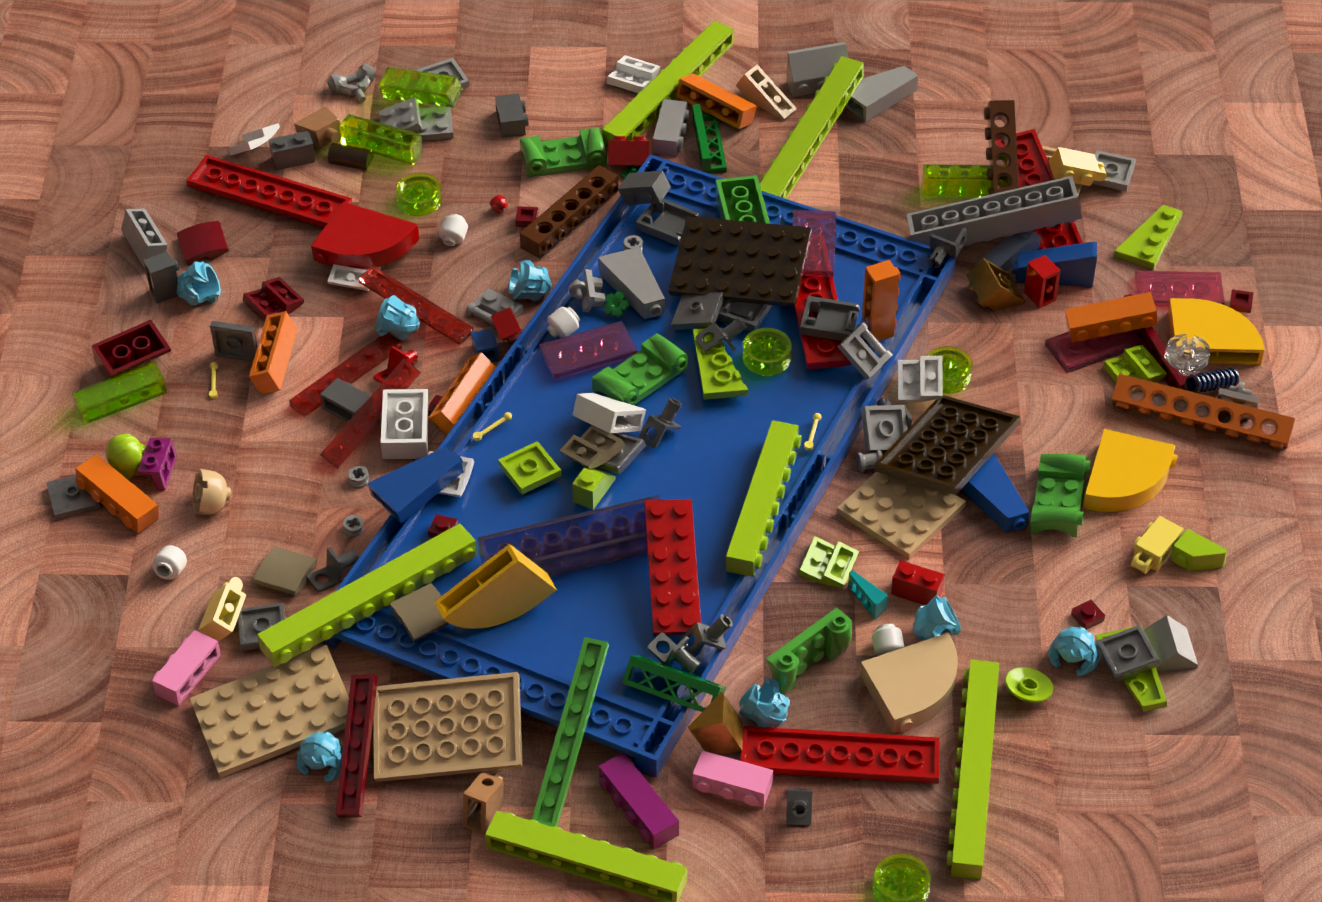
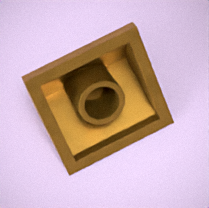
(718, 728)

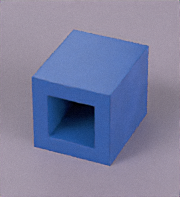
(485, 342)

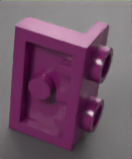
(158, 461)

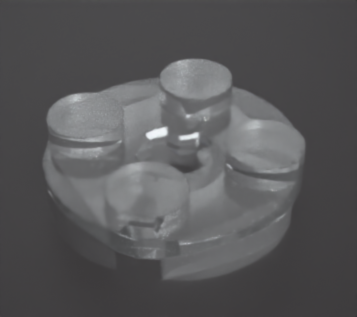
(1187, 363)

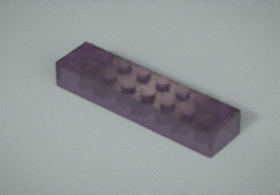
(576, 539)

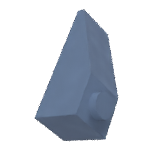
(1007, 250)

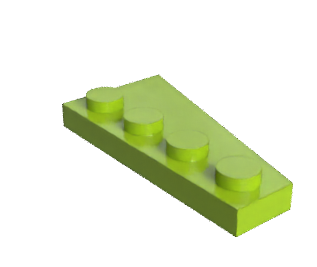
(1150, 239)
(717, 371)
(1143, 686)

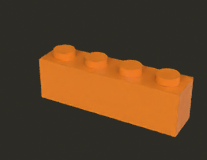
(716, 101)
(880, 299)
(1111, 317)
(273, 353)
(462, 392)
(116, 494)

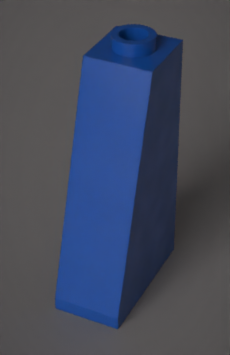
(1075, 262)
(416, 483)
(997, 496)

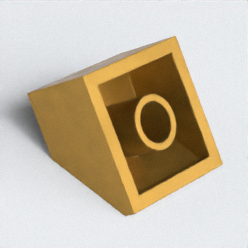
(994, 286)

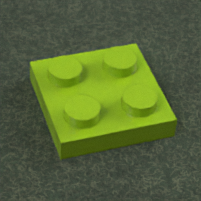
(529, 467)

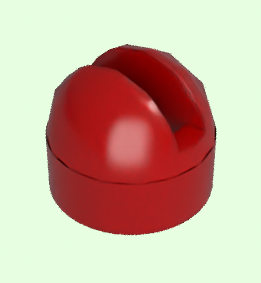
(498, 203)

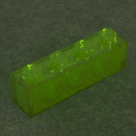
(425, 86)
(381, 139)
(956, 180)
(119, 392)

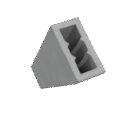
(881, 92)
(630, 274)

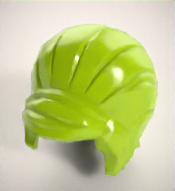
(125, 454)

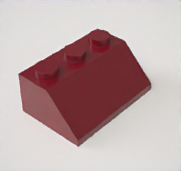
(129, 349)

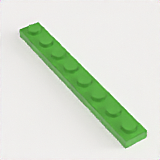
(570, 732)

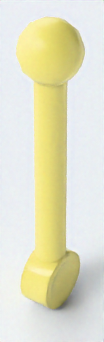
(213, 393)
(477, 436)
(809, 444)

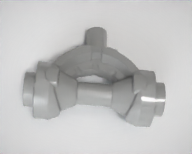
(340, 83)

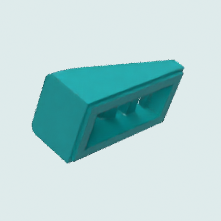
(868, 594)

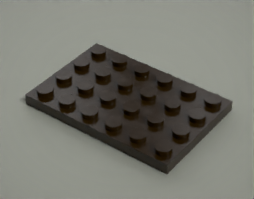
(741, 260)
(947, 444)

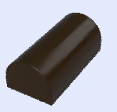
(350, 156)

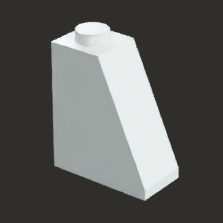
(608, 413)

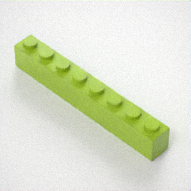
(762, 499)
(586, 857)

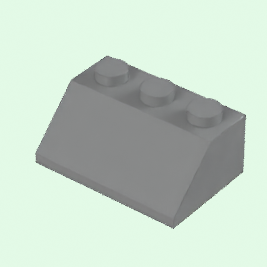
(810, 66)

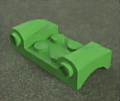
(563, 154)
(643, 372)
(1059, 493)
(825, 637)

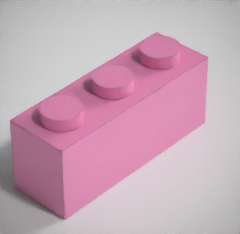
(186, 667)
(732, 779)

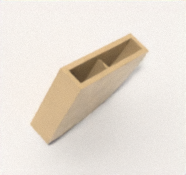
(912, 681)

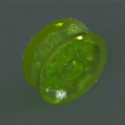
(418, 194)
(767, 351)
(955, 366)
(901, 869)

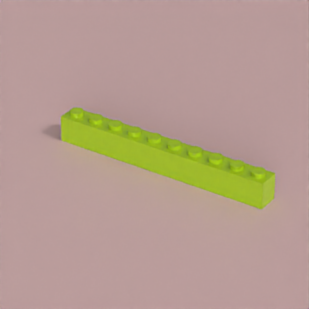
(646, 106)
(813, 127)
(367, 595)
(974, 770)

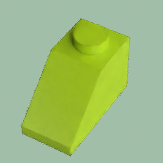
(591, 487)
(1197, 552)

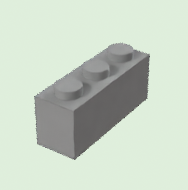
(670, 128)
(142, 234)

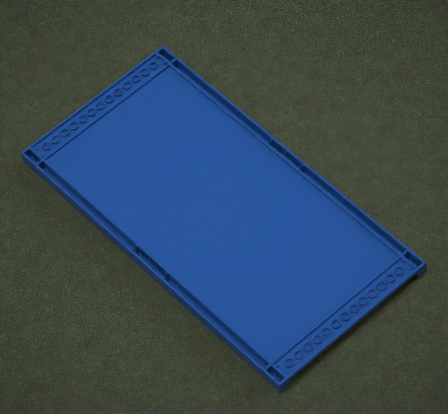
(703, 461)

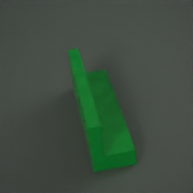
(703, 143)
(670, 673)

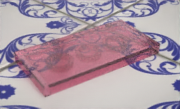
(822, 244)
(1179, 284)
(588, 350)
(1090, 351)

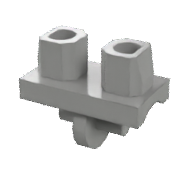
(588, 291)
(1239, 395)

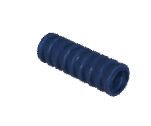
(1212, 380)

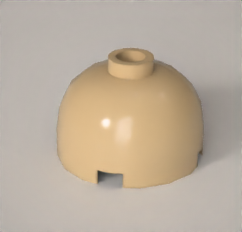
(210, 492)

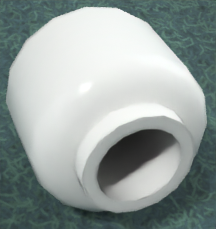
(453, 229)
(563, 322)
(169, 562)
(887, 639)

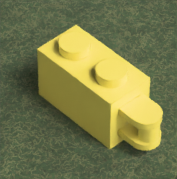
(1077, 164)
(1155, 545)
(223, 610)

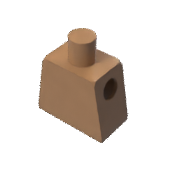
(322, 127)
(482, 801)

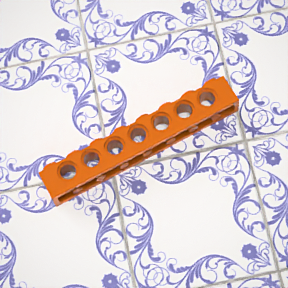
(1126, 385)

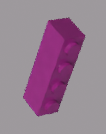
(638, 801)

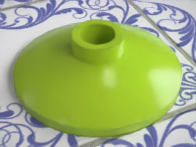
(1029, 684)

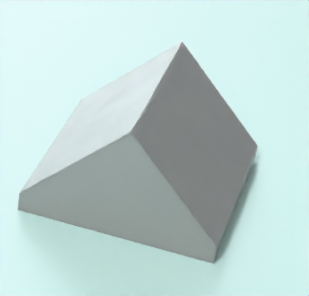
(1171, 645)

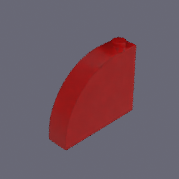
(363, 238)

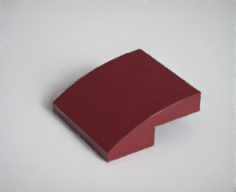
(202, 241)
(273, 298)

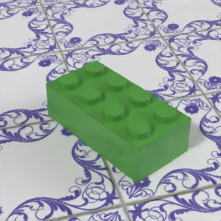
(741, 199)

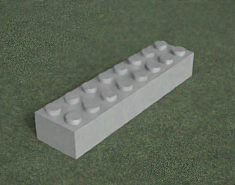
(999, 213)

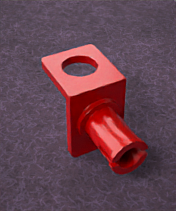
(395, 358)

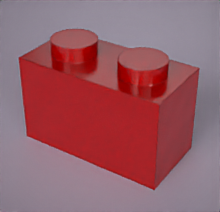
(628, 151)
(1042, 281)
(507, 325)
(916, 583)

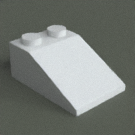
(404, 424)

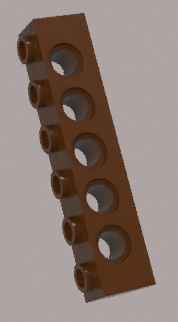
(1004, 111)
(569, 211)

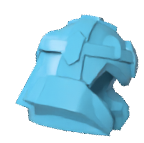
(530, 282)
(198, 284)
(397, 318)
(935, 619)
(1074, 646)
(765, 706)
(318, 752)

